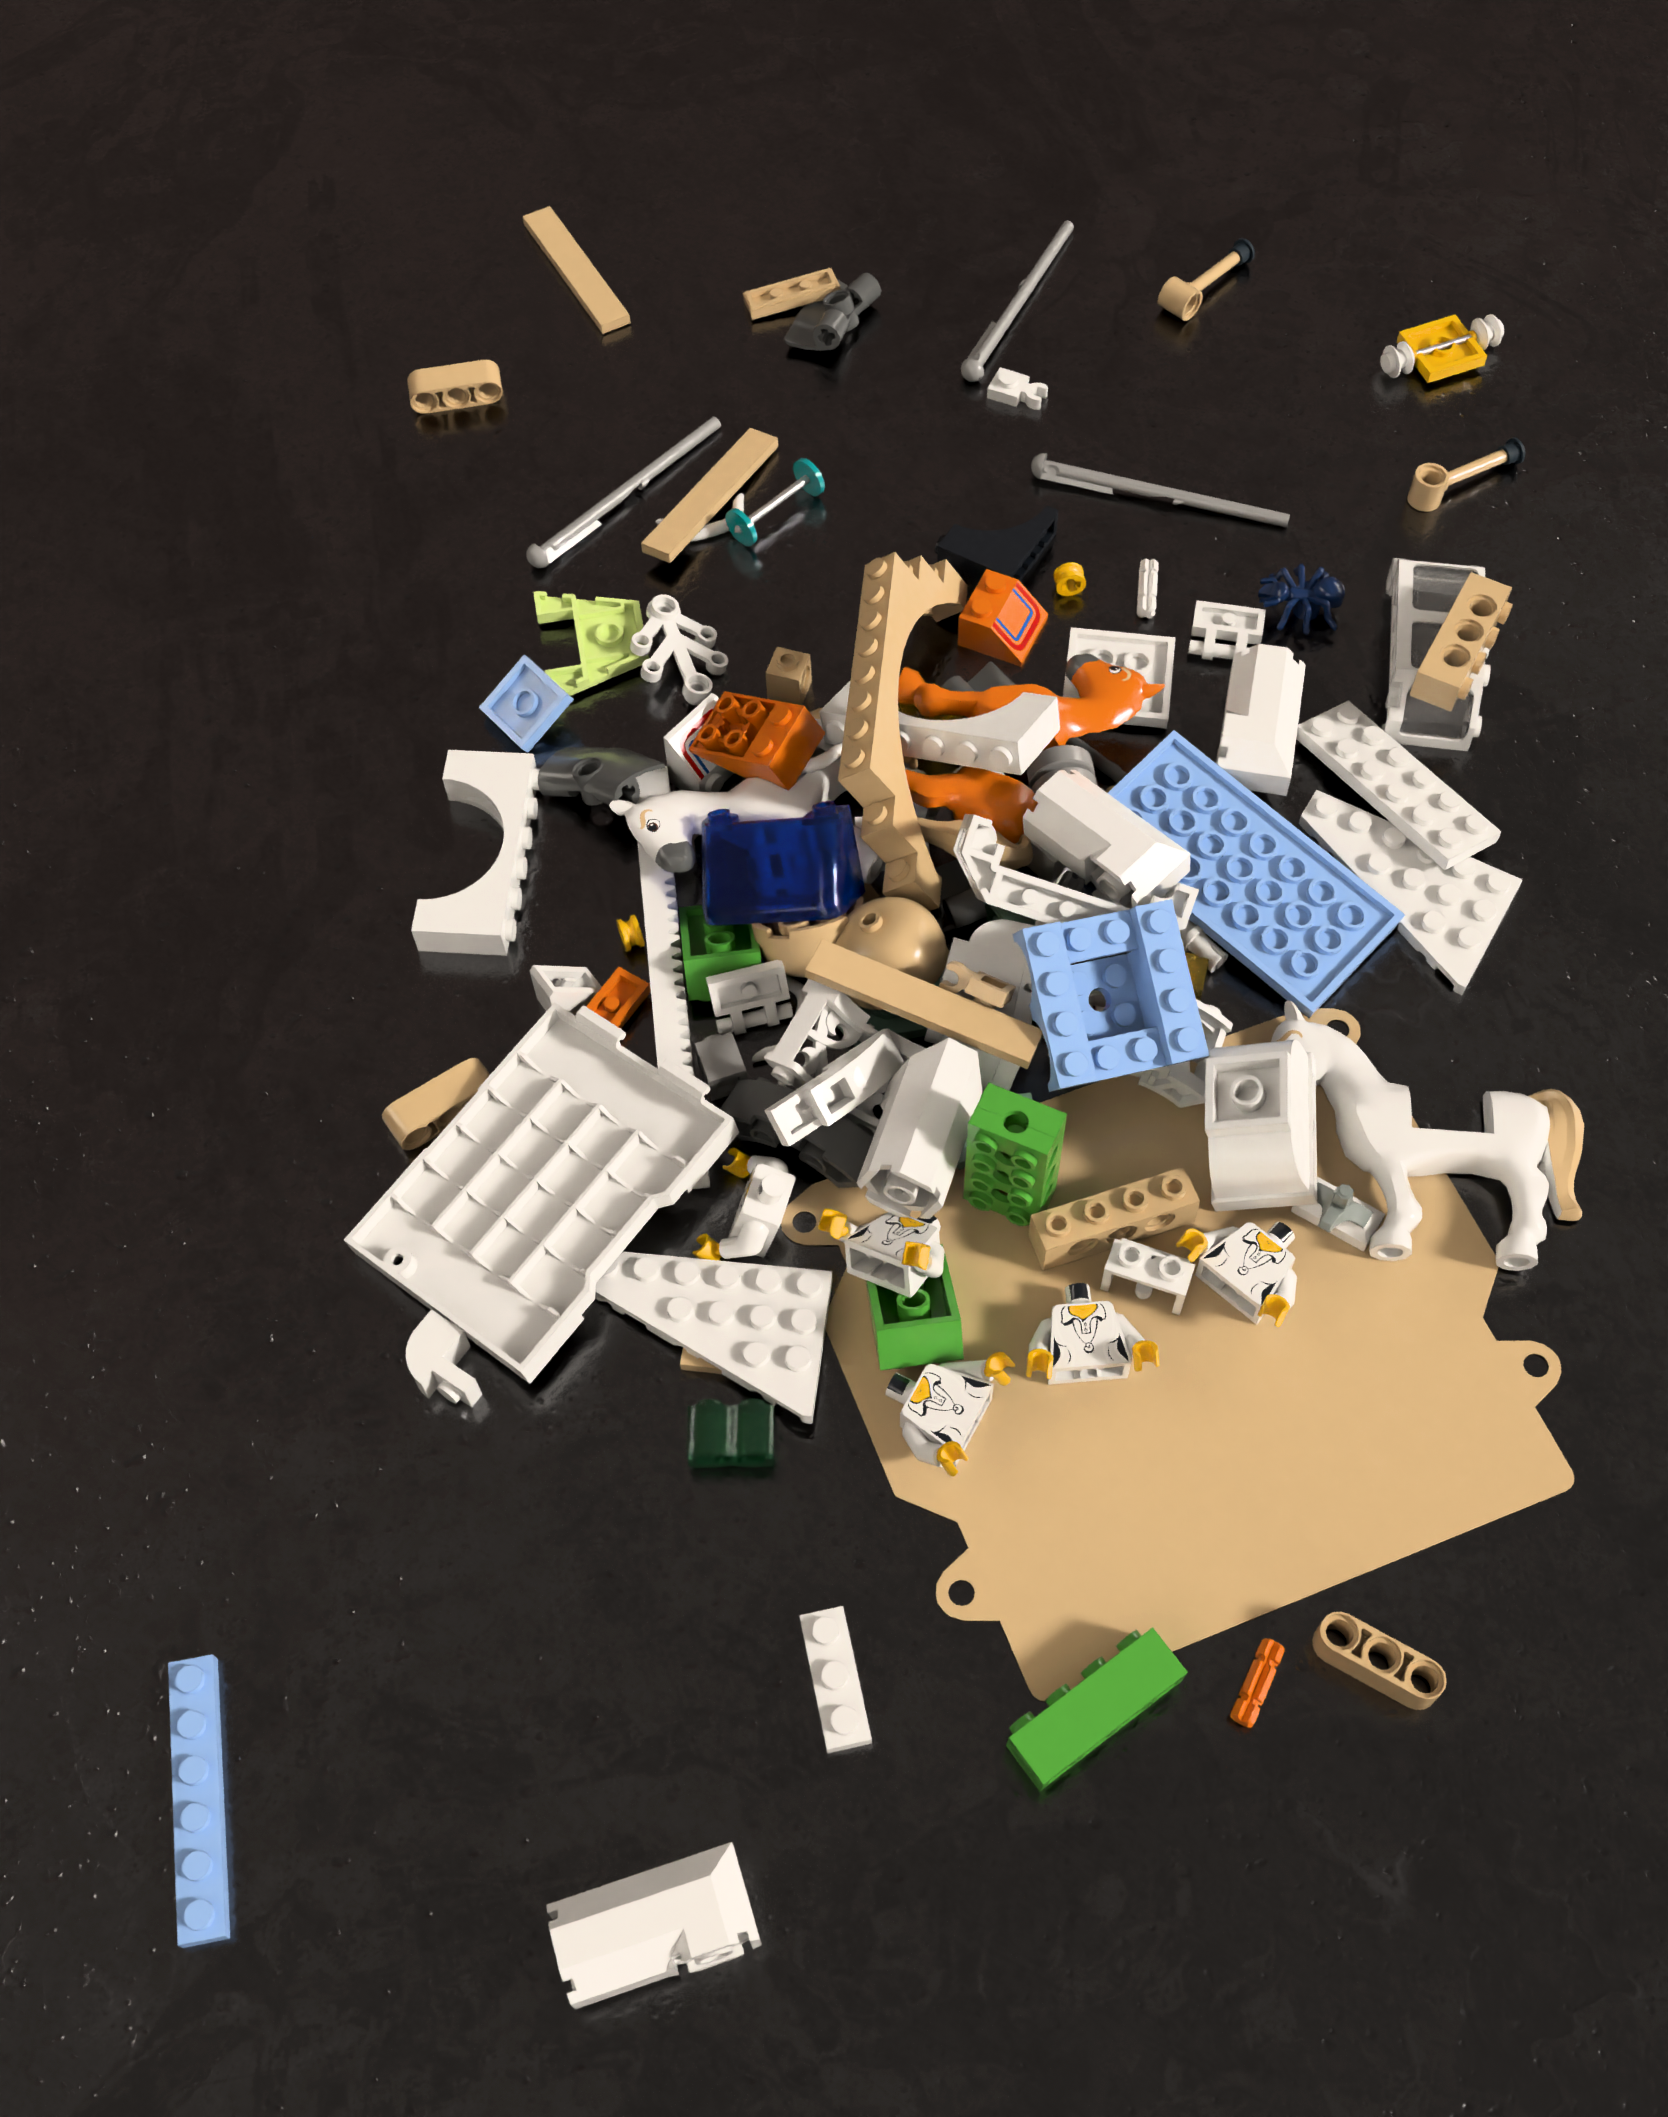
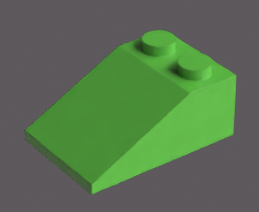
(713, 950)
(918, 1327)

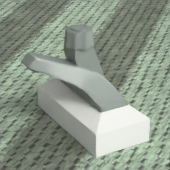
(1342, 1214)

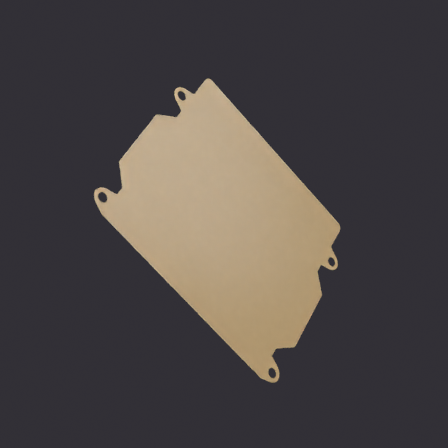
(1252, 1450)

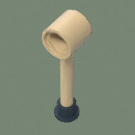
(1185, 298)
(1433, 479)

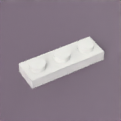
(835, 1679)

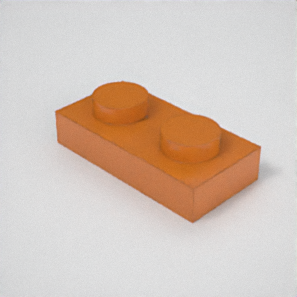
(619, 997)

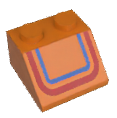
(1001, 619)

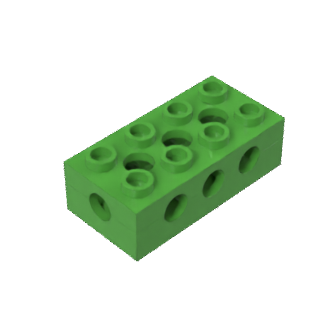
(1012, 1149)

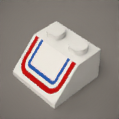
(685, 768)

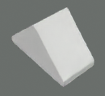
(564, 985)

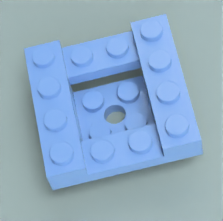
(1148, 994)

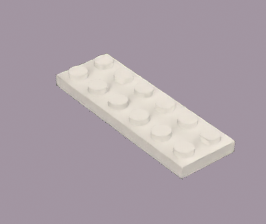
(1397, 785)

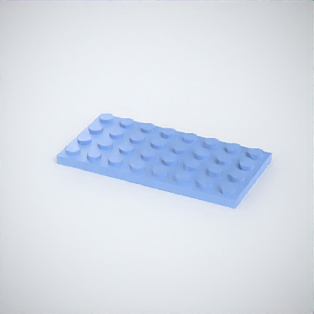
(1260, 880)

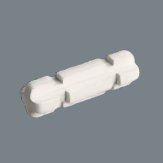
(1147, 588)

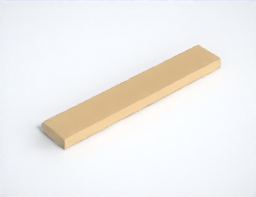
(576, 270)
(709, 495)
(924, 1003)

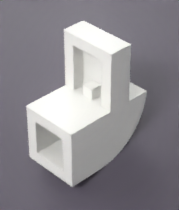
(433, 1357)

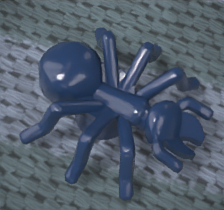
(1305, 598)

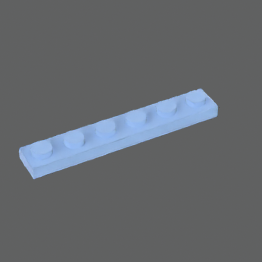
(198, 1802)

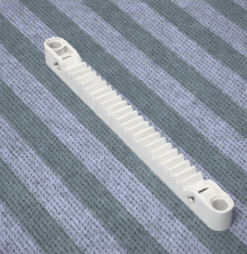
(665, 950)

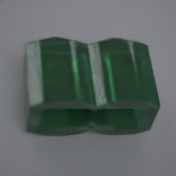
(730, 1434)

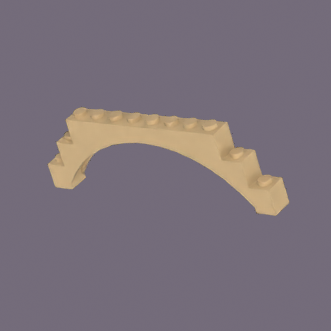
(871, 754)

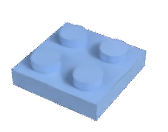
(526, 703)

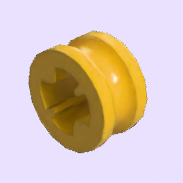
(1069, 571)
(630, 933)

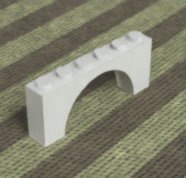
(994, 741)
(483, 914)

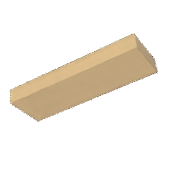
(790, 293)

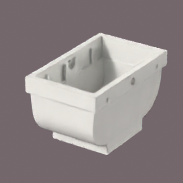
(996, 954)
(1261, 1125)

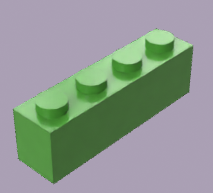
(1094, 1708)

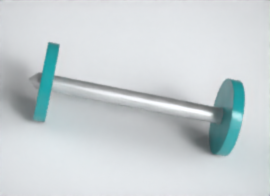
(807, 477)

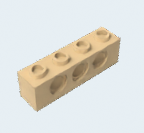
(1461, 642)
(1123, 1212)

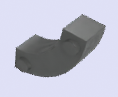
(832, 1150)

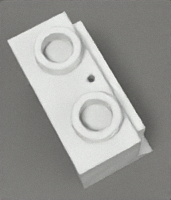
(1150, 1270)

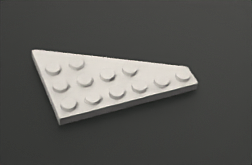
(1445, 911)
(741, 1317)

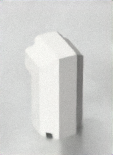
(1262, 718)
(1104, 841)
(922, 1130)
(652, 1923)

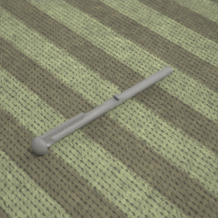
(972, 367)
(1106, 483)
(574, 532)

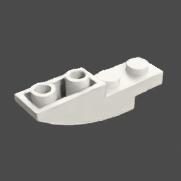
(837, 1090)

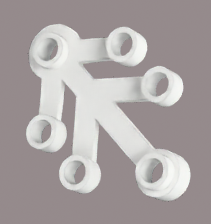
(666, 614)

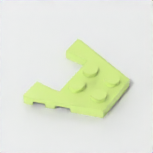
(602, 633)

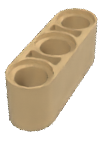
(454, 386)
(432, 1106)
(1401, 1659)

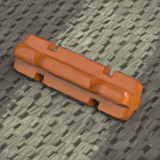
(1257, 1682)

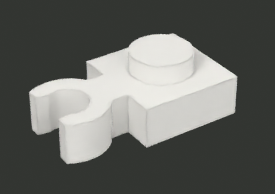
(1014, 387)

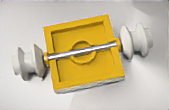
(1442, 347)

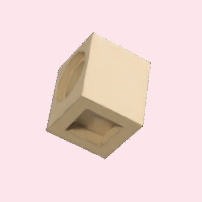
(788, 676)

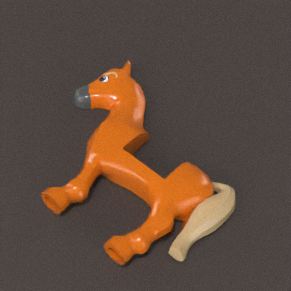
(1106, 701)

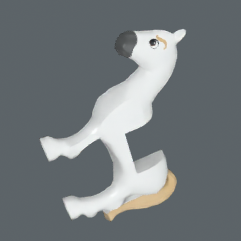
(669, 820)
(1525, 1144)

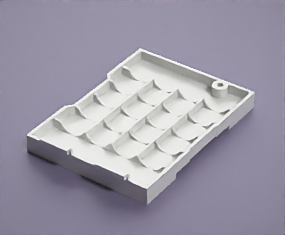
(542, 1186)

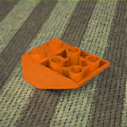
(759, 738)

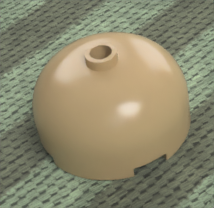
(897, 935)
(798, 940)

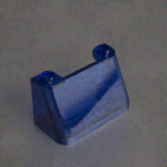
(779, 867)

